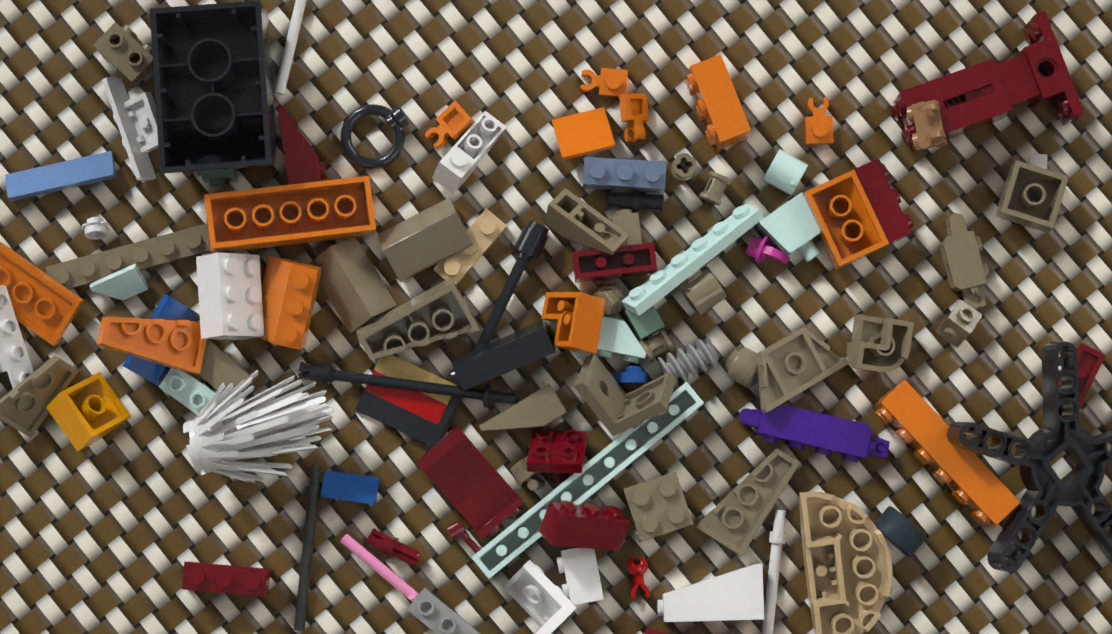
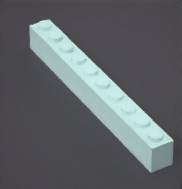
(583, 485)

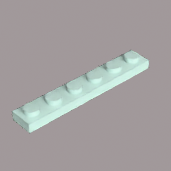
(692, 259)

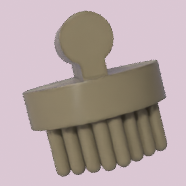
(613, 297)
(523, 477)

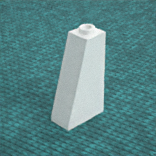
(720, 598)

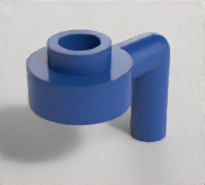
(632, 375)

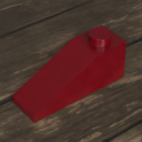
(300, 158)

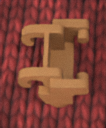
(927, 124)

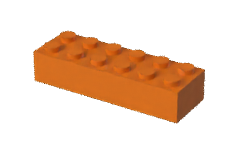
(289, 214)
(959, 468)

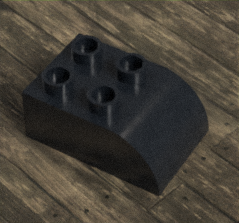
(213, 86)

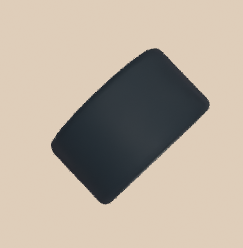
(900, 531)

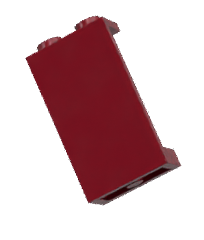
(470, 483)

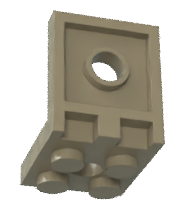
(615, 407)

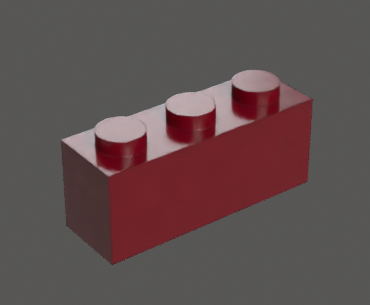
(884, 201)
(625, 262)
(584, 526)
(226, 579)

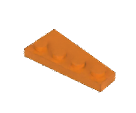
(156, 340)

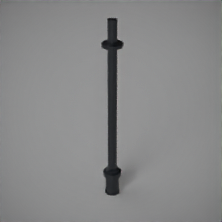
(329, 374)

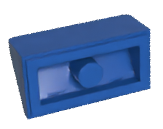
(350, 487)

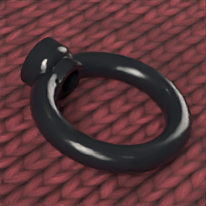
(395, 119)

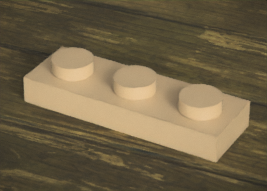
(483, 235)

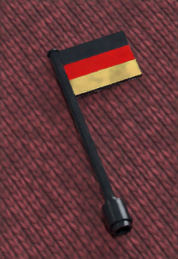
(428, 414)

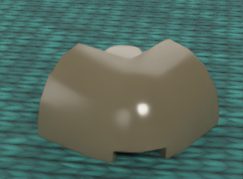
(879, 343)

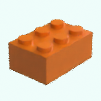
(717, 103)

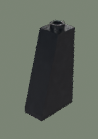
(504, 355)

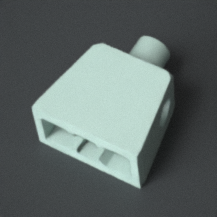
(792, 228)

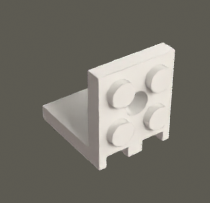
(539, 597)

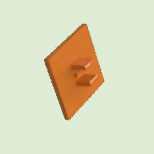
(583, 133)

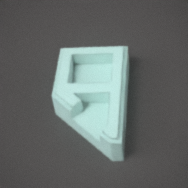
(121, 284)

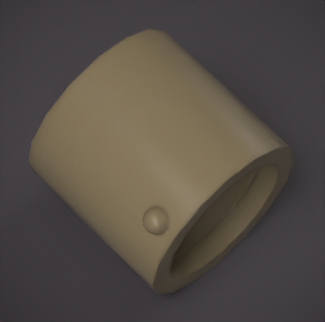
(703, 292)

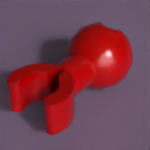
(638, 570)

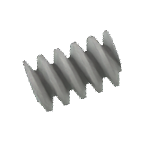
(690, 361)

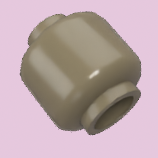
(743, 367)

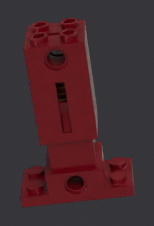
(993, 90)

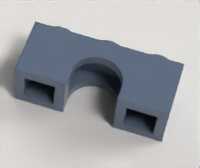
(624, 173)

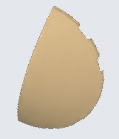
(843, 564)

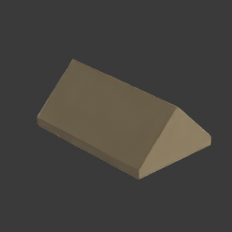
(424, 239)
(353, 284)

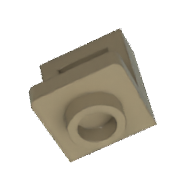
(959, 323)

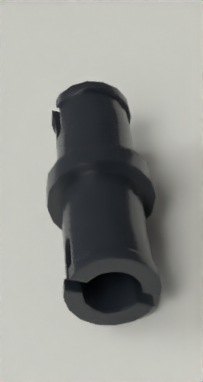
(636, 201)

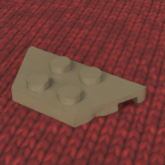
(793, 367)

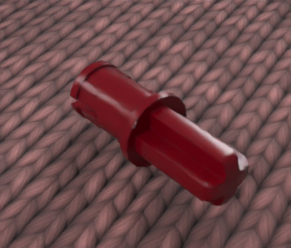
(393, 547)

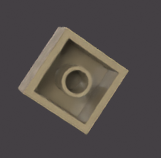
(1031, 196)
(657, 506)

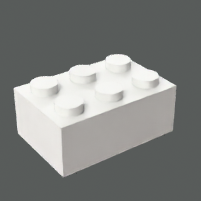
(230, 296)

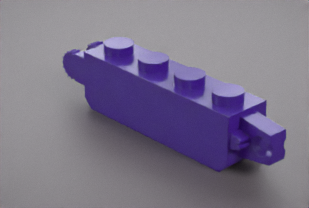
(816, 430)

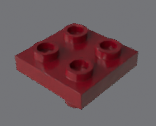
(557, 452)

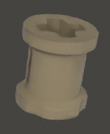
(689, 161)
(715, 188)
(656, 345)

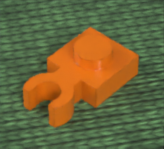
(610, 82)
(452, 122)
(818, 126)

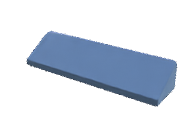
(60, 176)

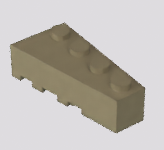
(418, 322)

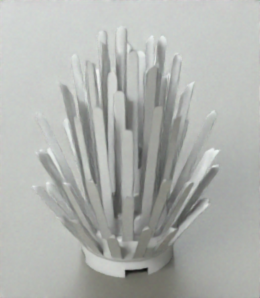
(233, 432)

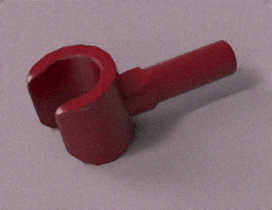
(456, 530)

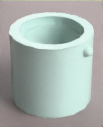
(785, 172)

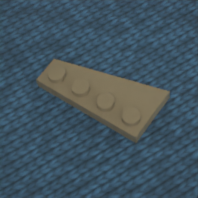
(748, 504)

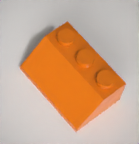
(845, 219)
(288, 300)

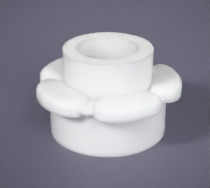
(95, 228)

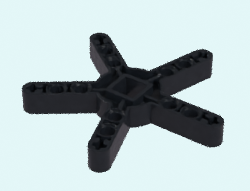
(1044, 487)

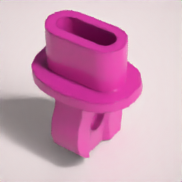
(761, 249)

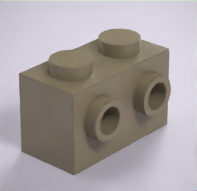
(126, 53)

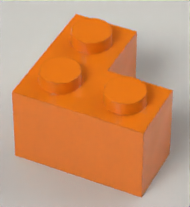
(578, 319)

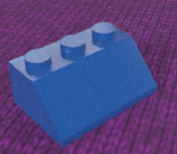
(168, 310)

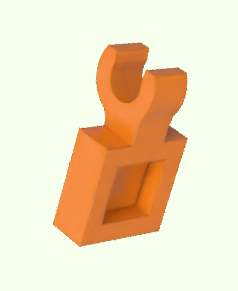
(635, 112)

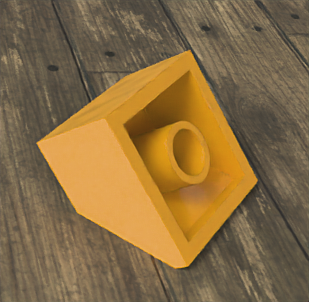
(88, 411)

